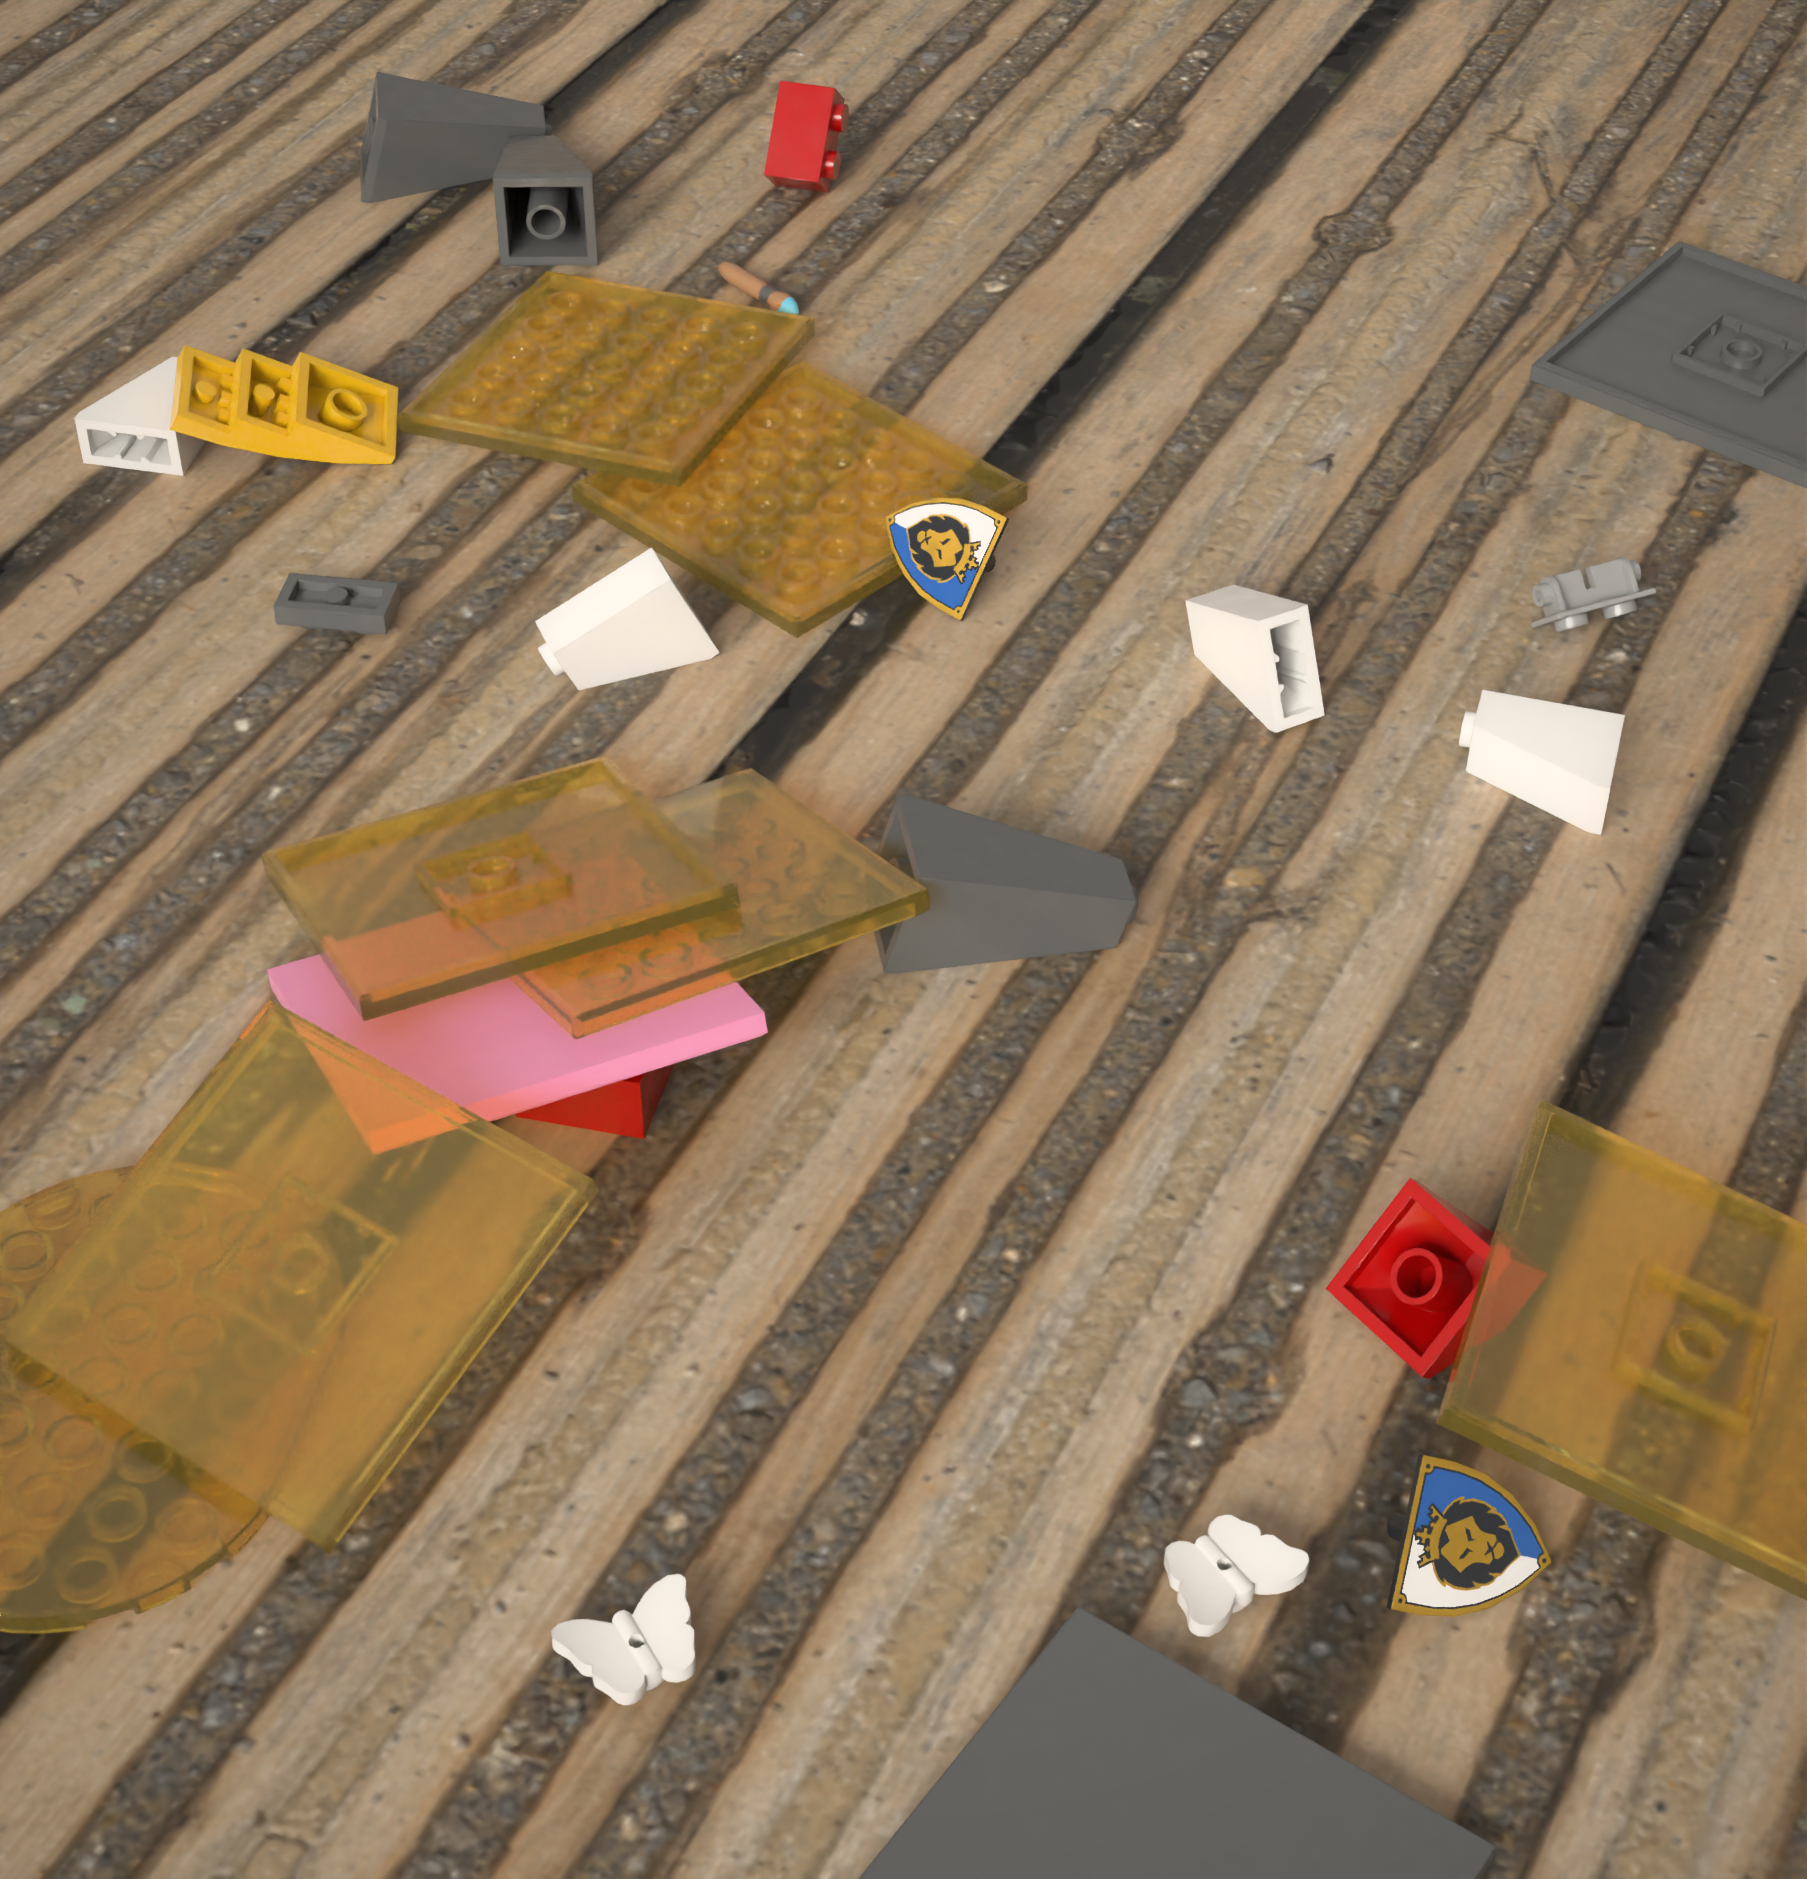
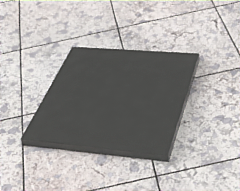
(1699, 356)
(1151, 1772)

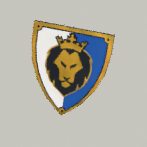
(946, 549)
(1460, 1543)

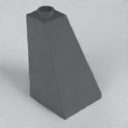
(436, 136)
(544, 204)
(997, 891)

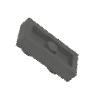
(337, 603)

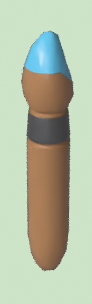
(758, 289)

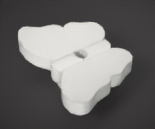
(1227, 1569)
(635, 1648)

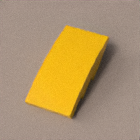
(284, 409)

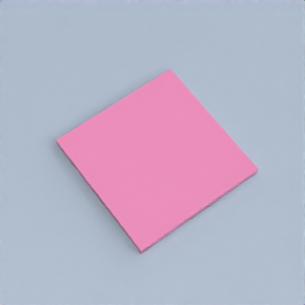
(503, 1051)

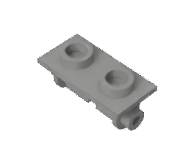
(1568, 601)

